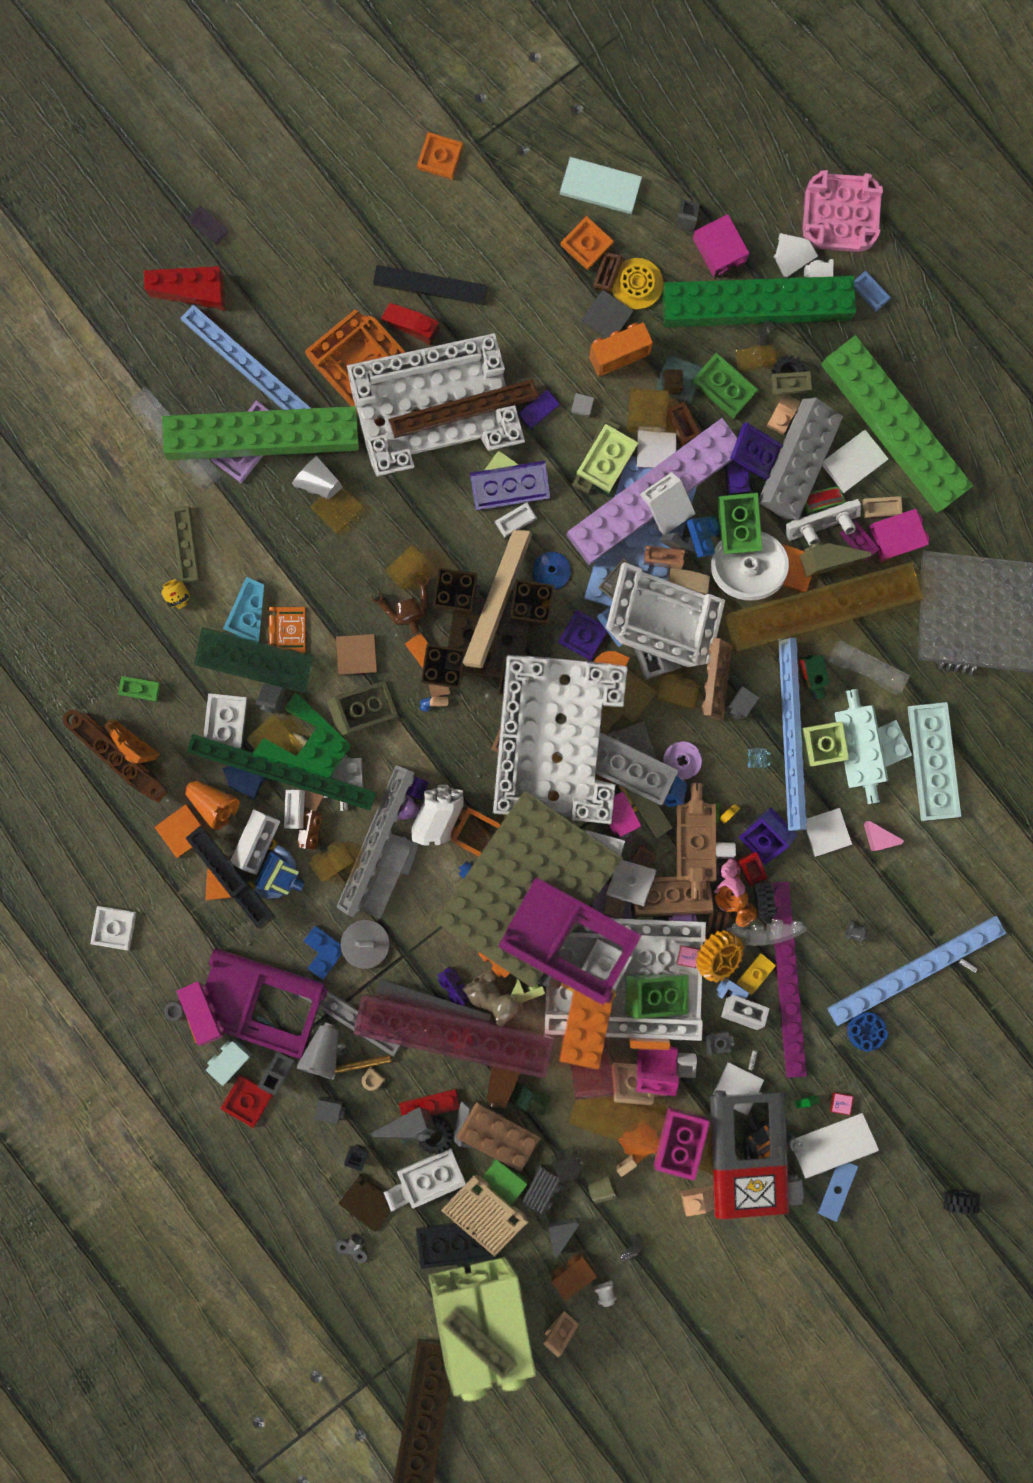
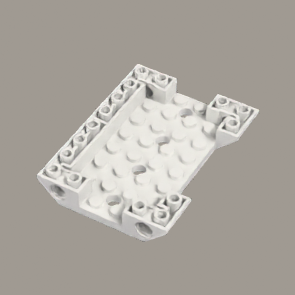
(424, 380)
(532, 735)

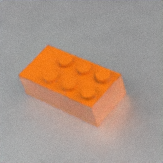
(585, 1031)

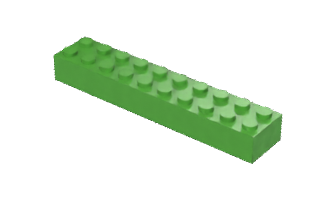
(896, 424)
(260, 433)

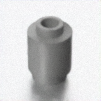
(796, 1191)

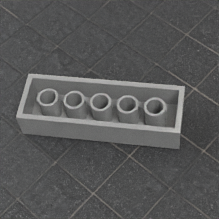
(800, 458)

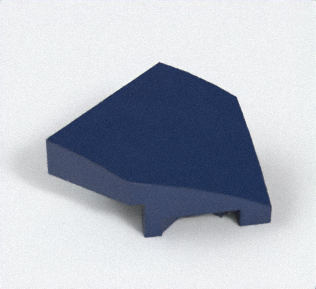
(243, 781)

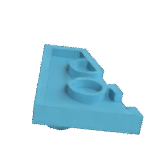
(247, 611)

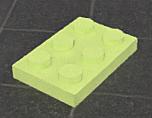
(607, 458)

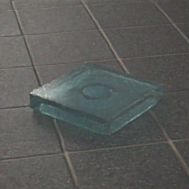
(689, 372)

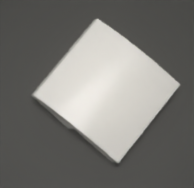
(654, 448)

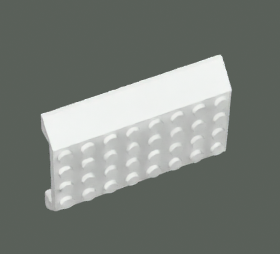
(653, 954)

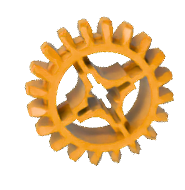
(719, 956)

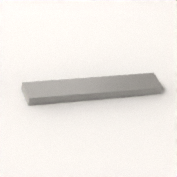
(347, 1015)

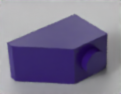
(736, 479)

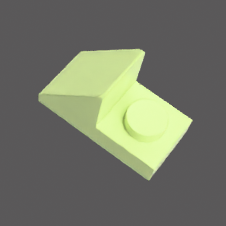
(531, 992)

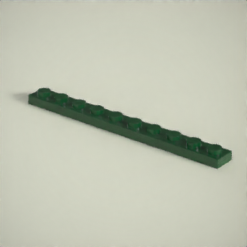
(281, 772)

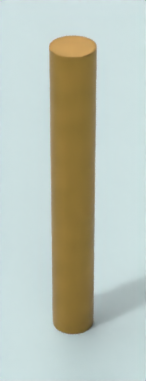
(363, 1064)

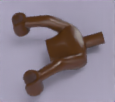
(408, 610)

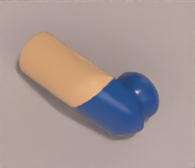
(433, 701)

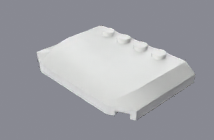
(663, 617)

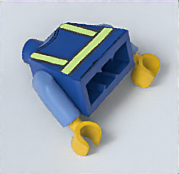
(277, 874)

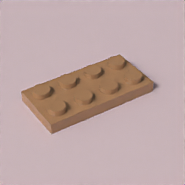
(718, 676)
(672, 898)
(498, 1137)

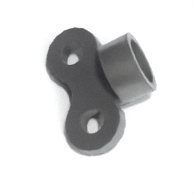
(353, 1247)

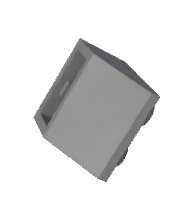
(653, 665)

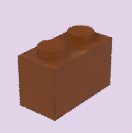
(573, 1276)

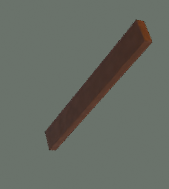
(463, 408)

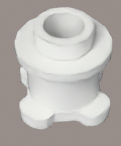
(605, 1293)

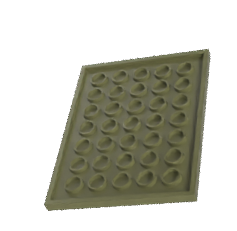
(525, 846)

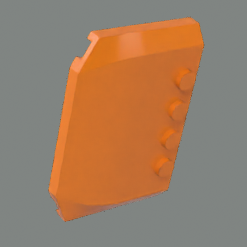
(351, 342)

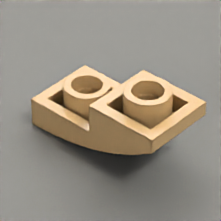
(690, 580)

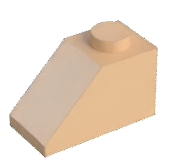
(697, 1200)

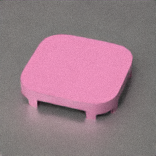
(842, 212)

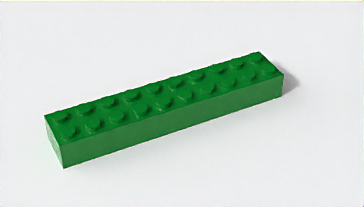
(758, 301)

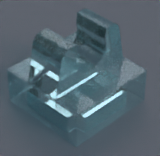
(758, 758)

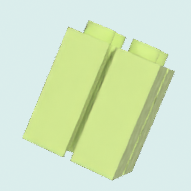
(494, 1304)

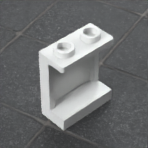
(668, 503)

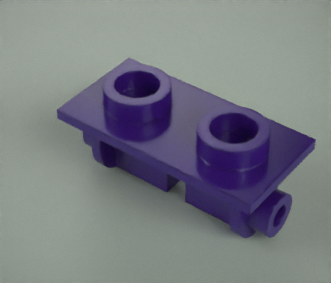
(448, 982)

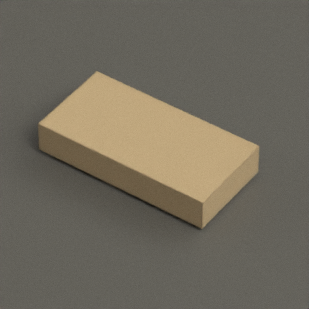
(882, 507)

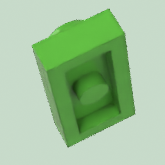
(139, 688)

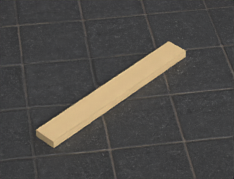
(497, 599)

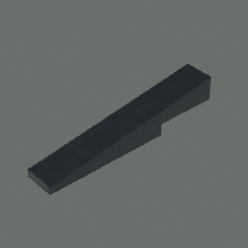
(230, 878)

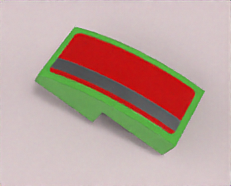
(823, 499)

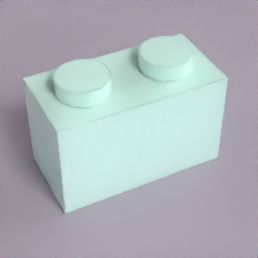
(228, 1062)

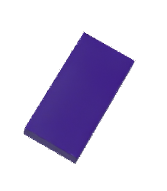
(538, 409)

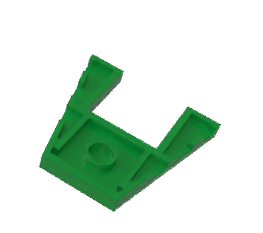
(319, 754)

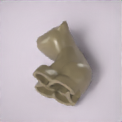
(485, 994)

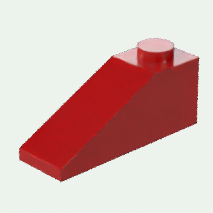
(411, 322)

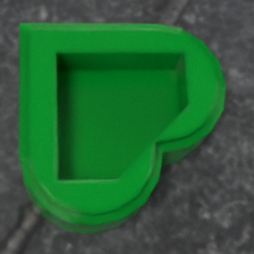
(807, 1102)

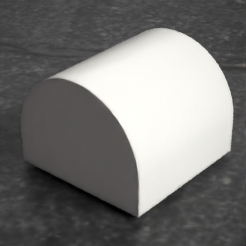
(725, 850)

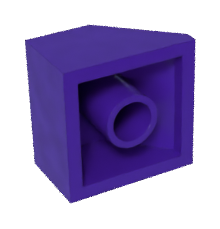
(768, 835)

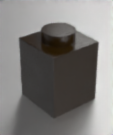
(672, 381)

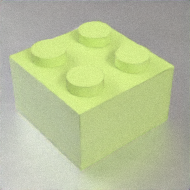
(824, 744)

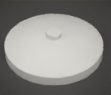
(751, 573)

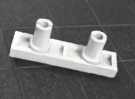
(815, 522)

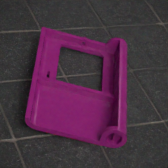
(542, 928)

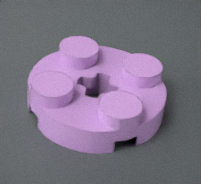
(692, 757)

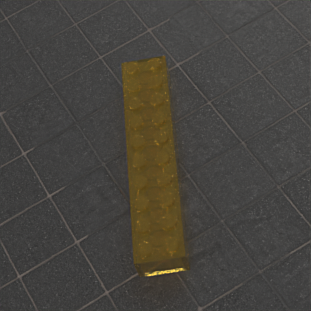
(823, 607)

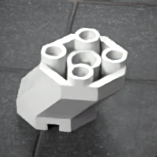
(437, 815)

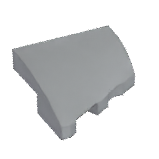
(317, 479)

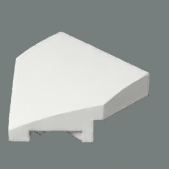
(793, 253)

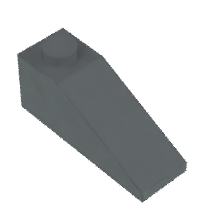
(412, 1126)

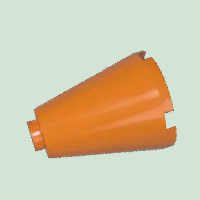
(212, 803)

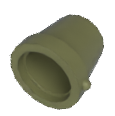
(603, 1190)

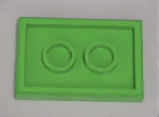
(724, 385)

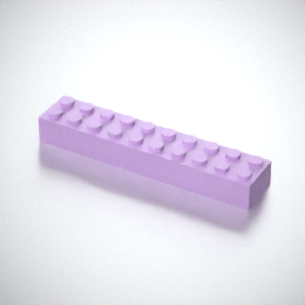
(629, 512)

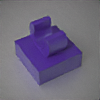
(417, 788)

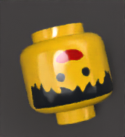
(175, 594)

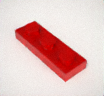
(435, 1103)

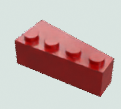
(188, 285)

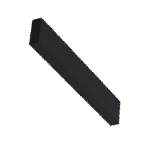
(430, 285)

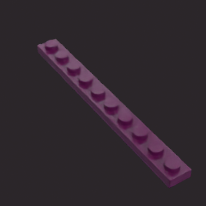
(788, 988)

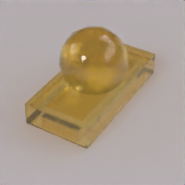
(755, 357)

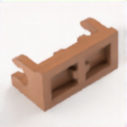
(663, 557)

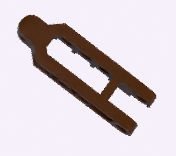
(97, 738)

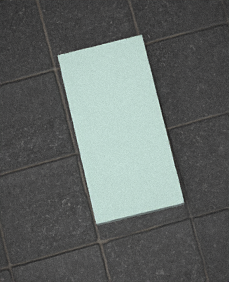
(600, 185)

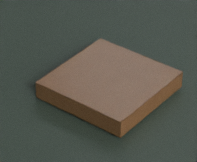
(356, 654)

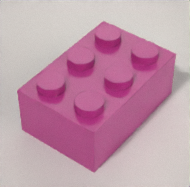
(681, 1143)

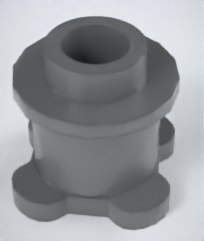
(856, 932)

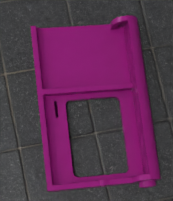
(234, 990)

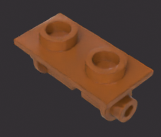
(309, 838)

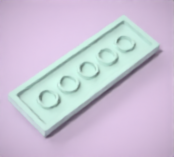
(934, 761)

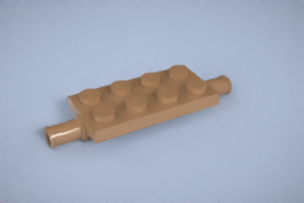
(696, 842)

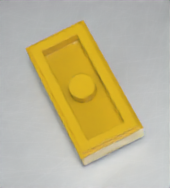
(755, 974)

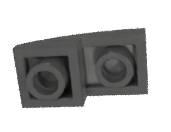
(677, 542)

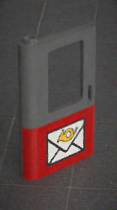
(748, 1185)

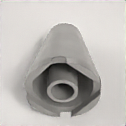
(321, 1053)

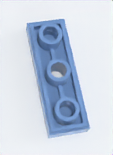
(833, 1200)

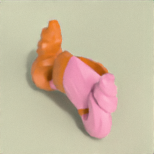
(739, 901)

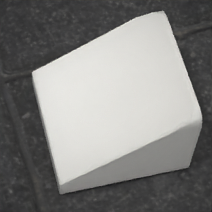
(686, 1065)

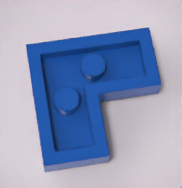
(701, 531)
(328, 951)

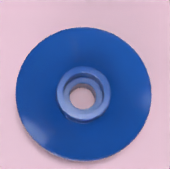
(557, 578)

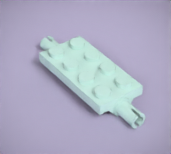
(864, 748)

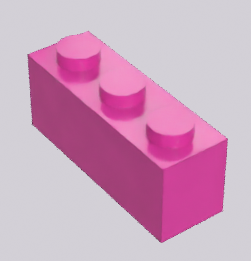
(200, 1013)

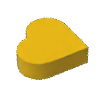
(729, 813)

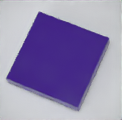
(583, 635)

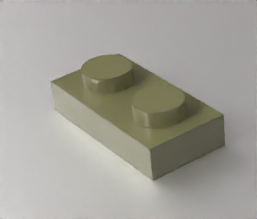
(791, 383)

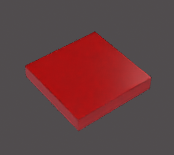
(246, 1101)

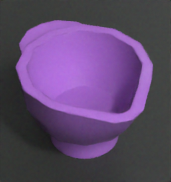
(408, 809)

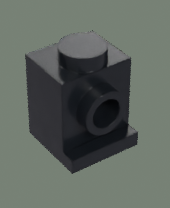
(356, 1157)

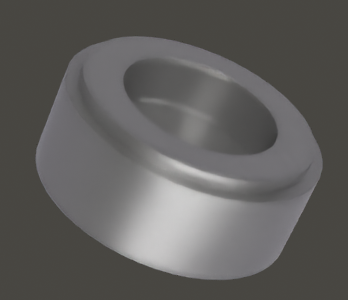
(174, 1011)

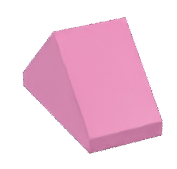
(879, 837)

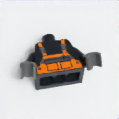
(757, 1139)

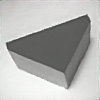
(687, 215)
(561, 1232)

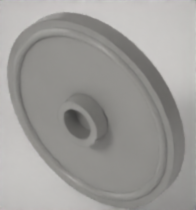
(364, 944)

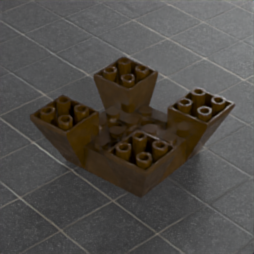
(457, 596)

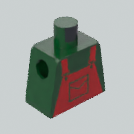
(813, 666)

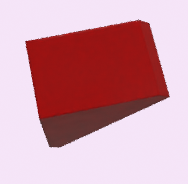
(752, 868)

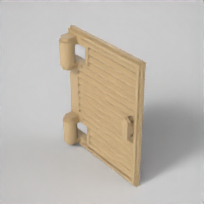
(485, 1215)

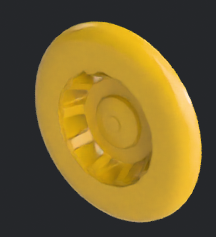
(637, 283)

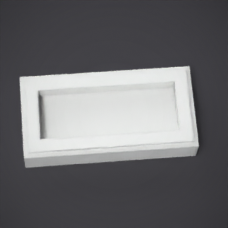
(515, 520)
(294, 809)

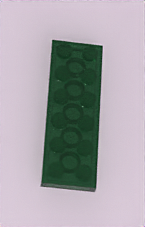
(254, 660)

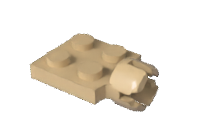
(624, 1084)

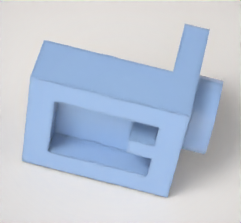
(734, 990)

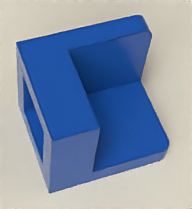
(676, 793)

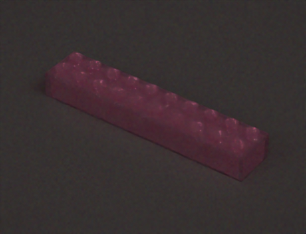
(454, 1035)

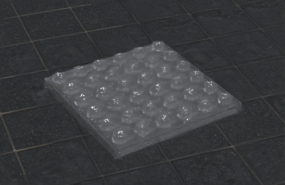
(976, 611)

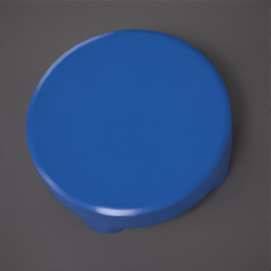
(867, 1031)

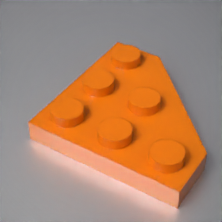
(129, 744)

